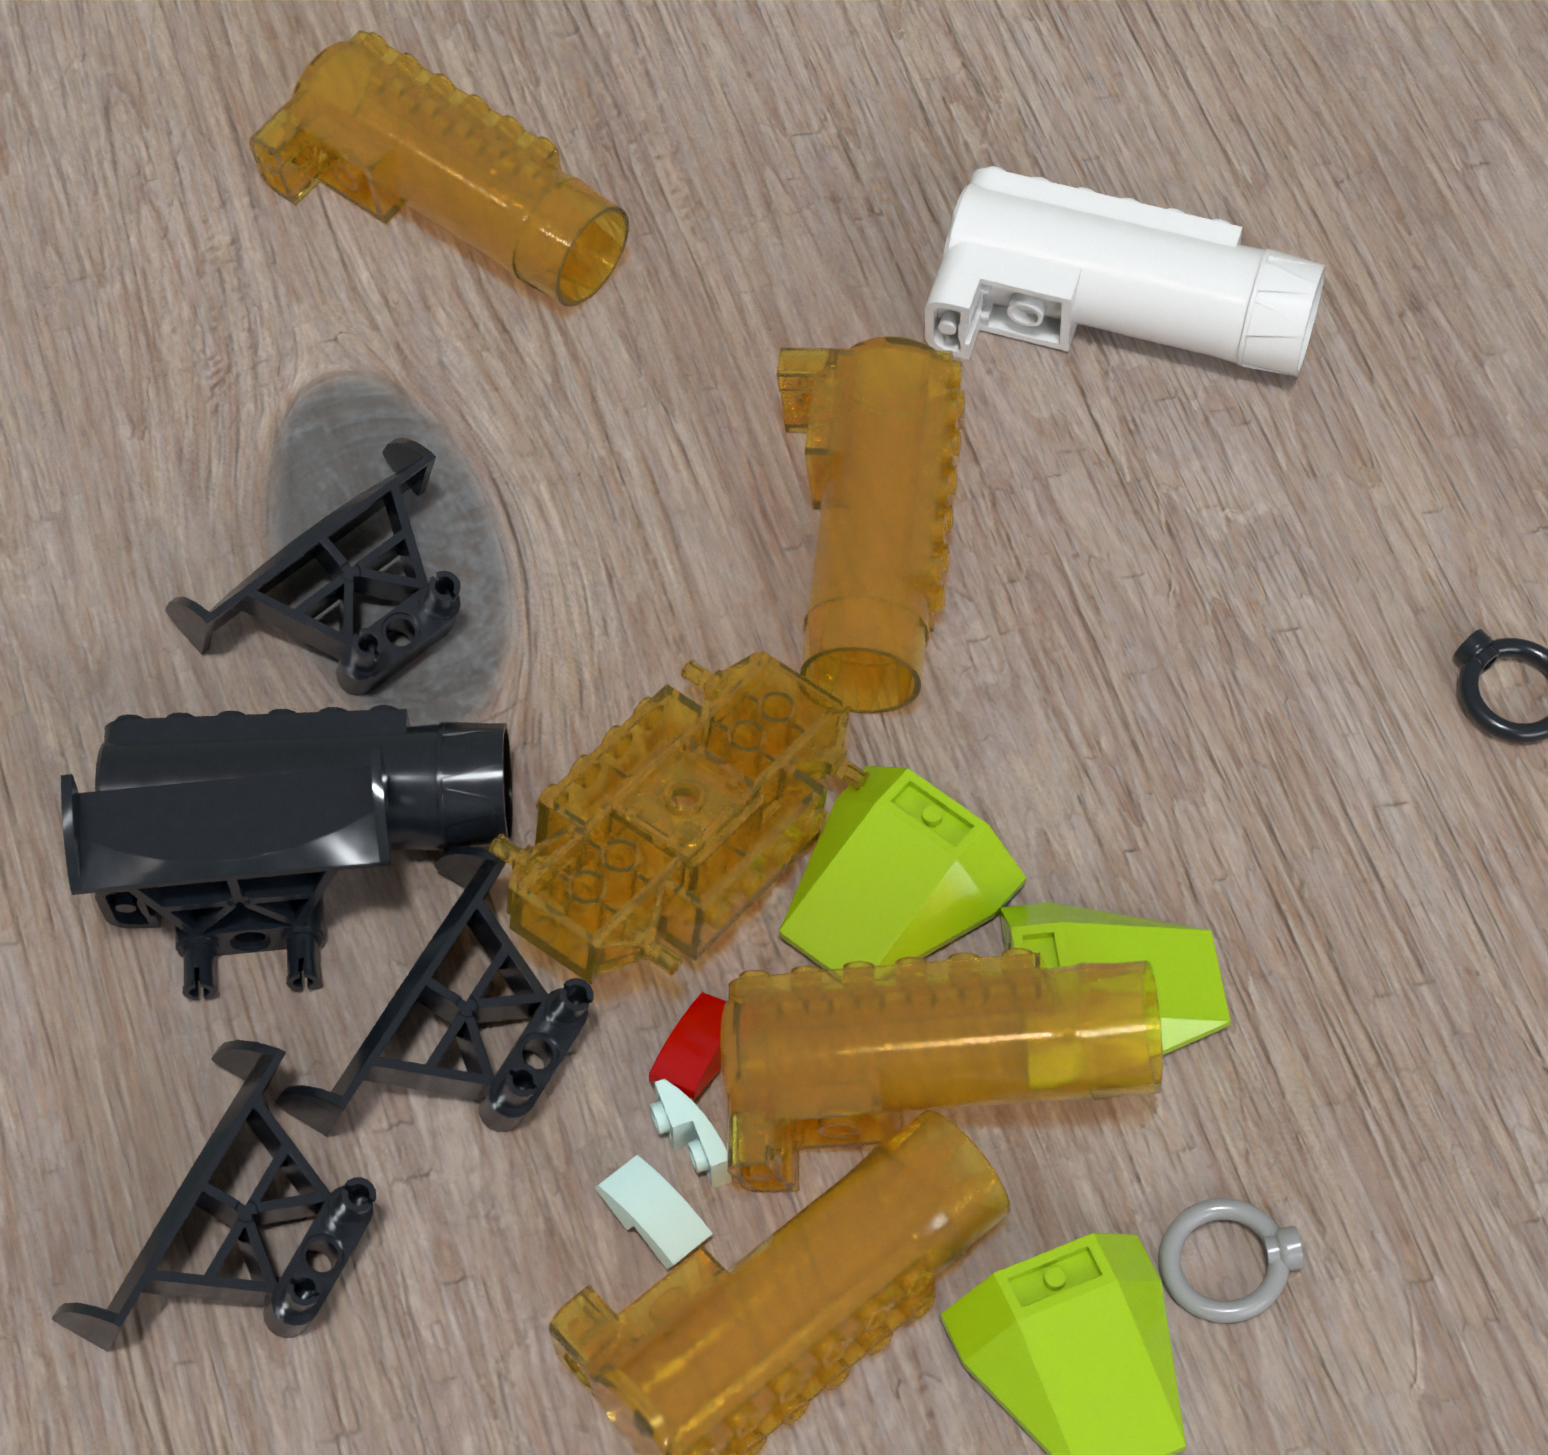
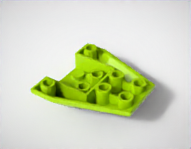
(897, 875)
(1180, 955)
(1076, 1348)

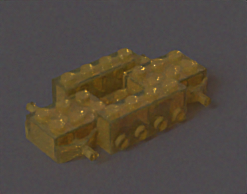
(631, 866)

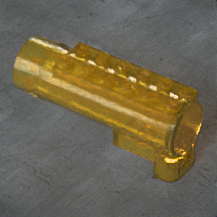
(404, 136)
(883, 482)
(852, 1048)
(736, 1352)

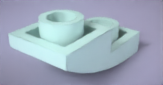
(691, 1128)
(655, 1209)

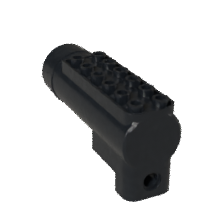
(443, 779)

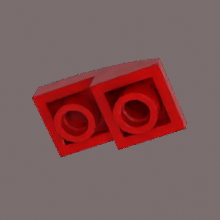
(693, 1048)

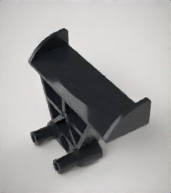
(365, 658)
(231, 858)
(516, 1085)
(300, 1290)

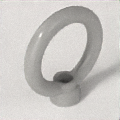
(1280, 1247)

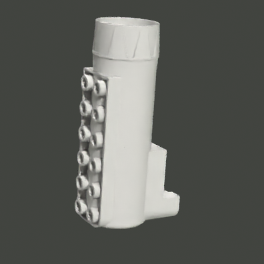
(1051, 256)

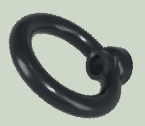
(1476, 657)

